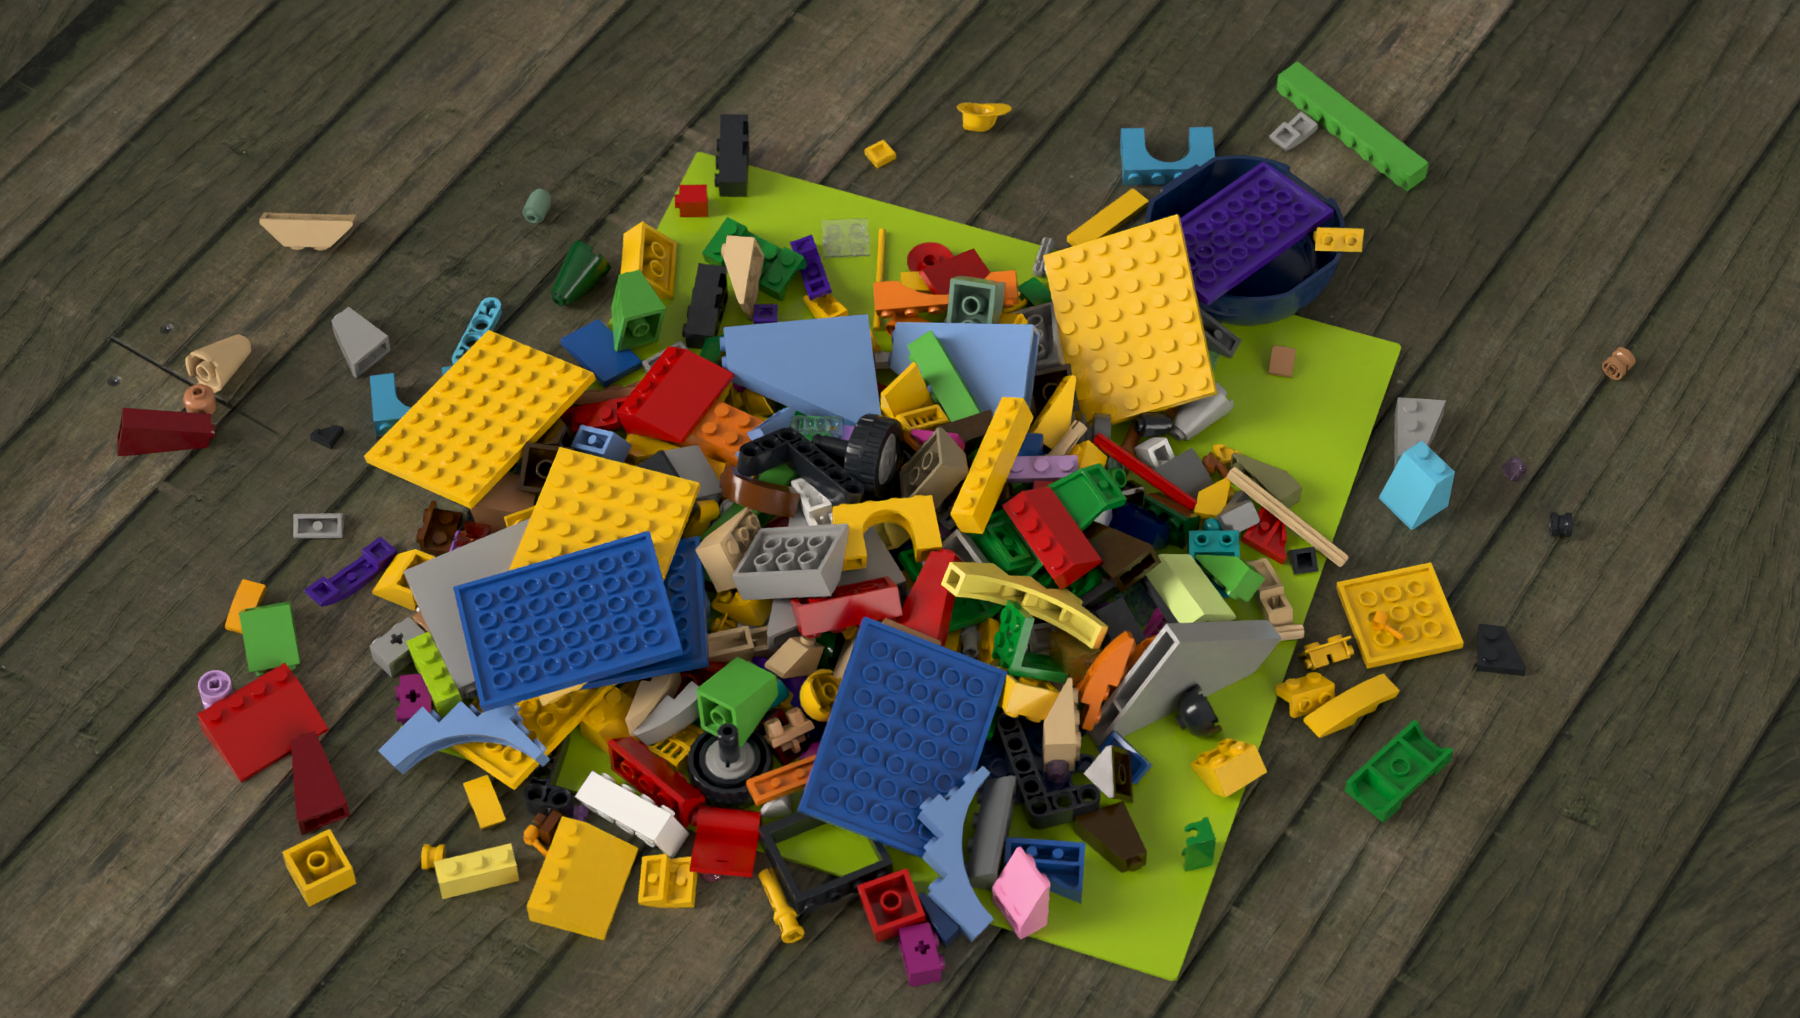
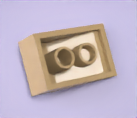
(744, 265)

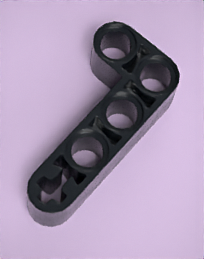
(546, 788)

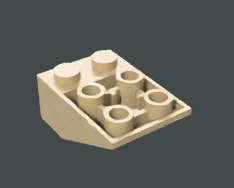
(726, 546)
(1060, 729)

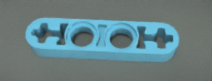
(480, 316)

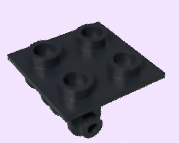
(1118, 619)

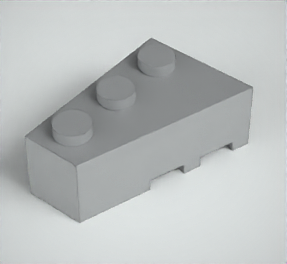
(1415, 422)

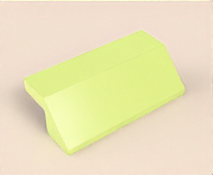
(1188, 590)

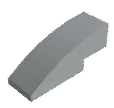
(670, 716)

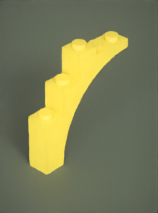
(1055, 606)

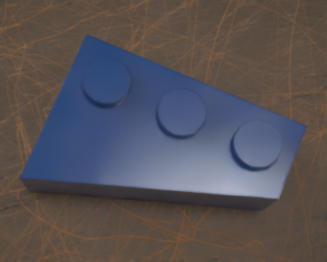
(1058, 860)

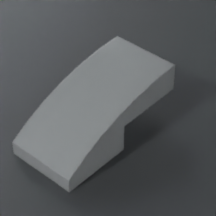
(1293, 133)

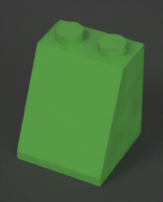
(635, 312)
(270, 637)
(736, 696)

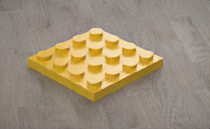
(1413, 607)

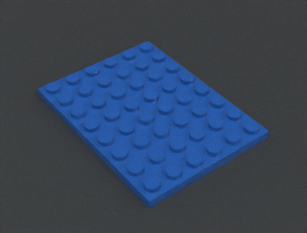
(567, 621)
(898, 733)

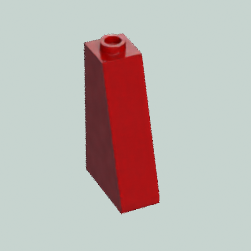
(930, 603)

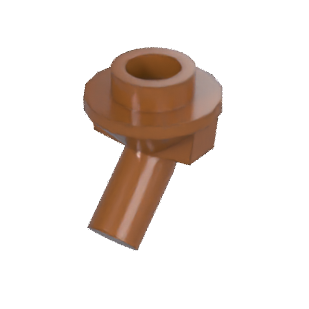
(1213, 463)

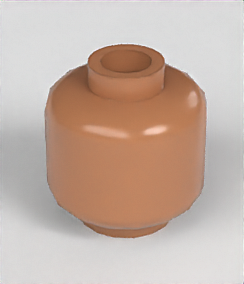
(200, 399)

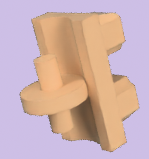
(790, 734)

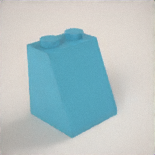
(1418, 486)

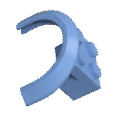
(601, 443)

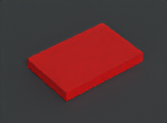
(967, 264)

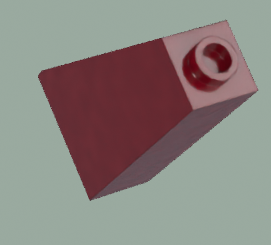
(162, 431)
(316, 789)

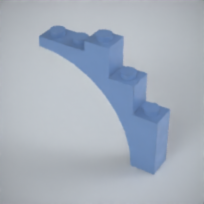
(429, 733)
(945, 856)

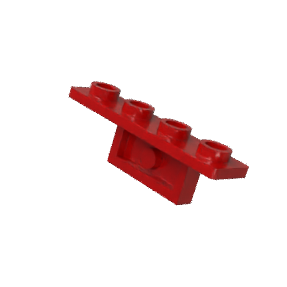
(596, 415)

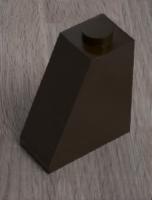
(1113, 836)

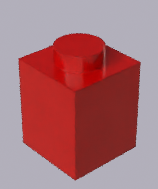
(692, 200)

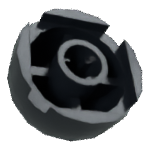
(1197, 714)

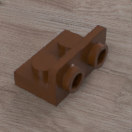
(438, 529)

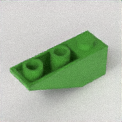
(1233, 573)

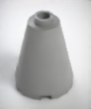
(1200, 414)

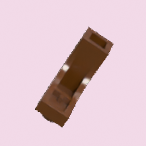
(757, 494)

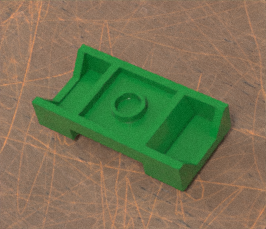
(778, 263)
(1397, 771)

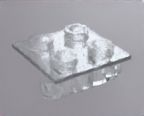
(845, 238)

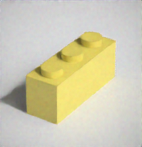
(476, 871)

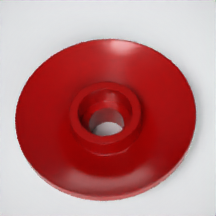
(926, 255)

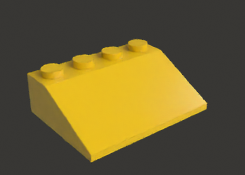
(581, 879)

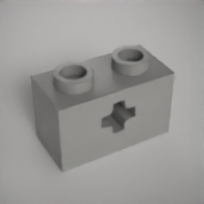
(391, 649)

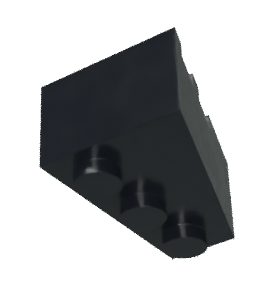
(733, 156)
(706, 306)

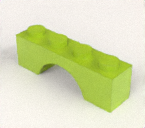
(434, 673)

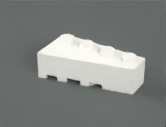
(633, 813)

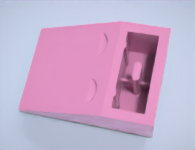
(1022, 894)

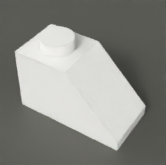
(1154, 452)

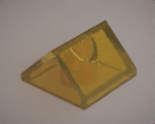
(1071, 654)

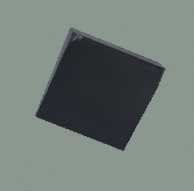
(1303, 560)

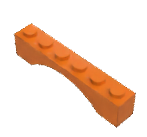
(895, 298)

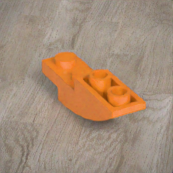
(1105, 670)

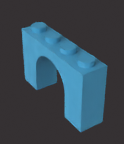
(1143, 169)
(385, 404)

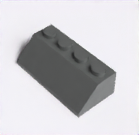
(991, 830)

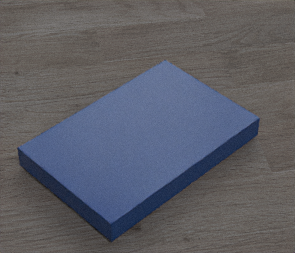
(596, 353)

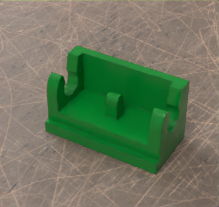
(1201, 847)

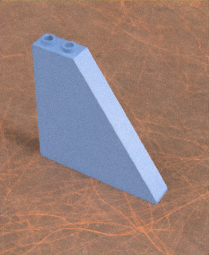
(989, 357)
(808, 363)

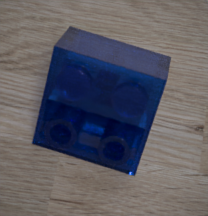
(1141, 525)

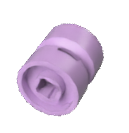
(214, 687)

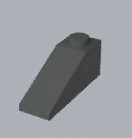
(1219, 337)

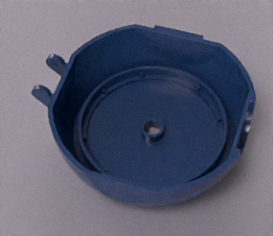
(1280, 285)

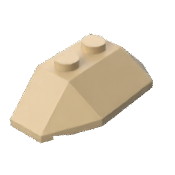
(307, 229)

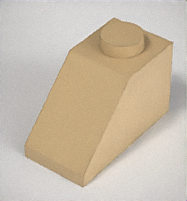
(796, 657)

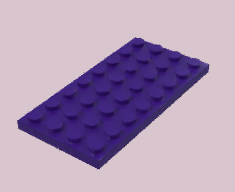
(1247, 228)

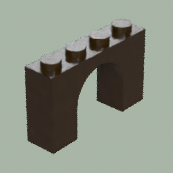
(972, 432)

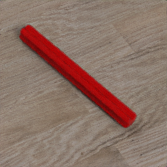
(1144, 471)

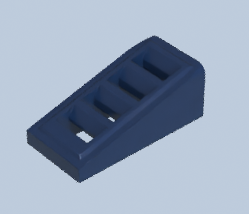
(940, 922)

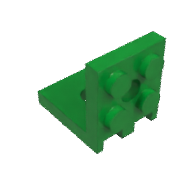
(1012, 643)

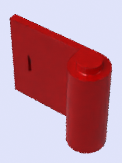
(725, 841)

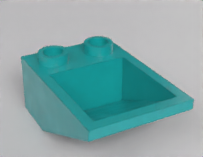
(1213, 542)

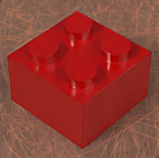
(891, 904)

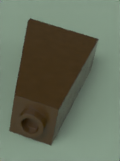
(1122, 555)

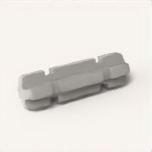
(1046, 248)

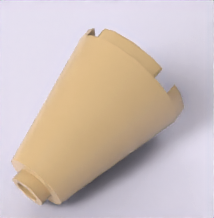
(218, 361)

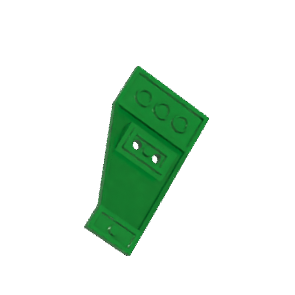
(1083, 495)

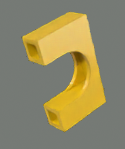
(913, 514)

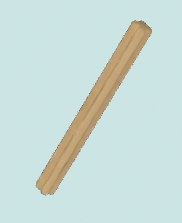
(1287, 516)

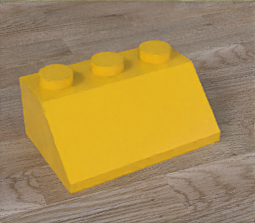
(651, 254)

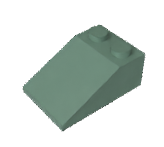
(975, 300)

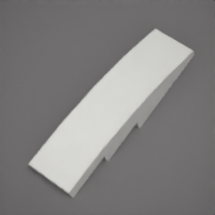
(814, 505)

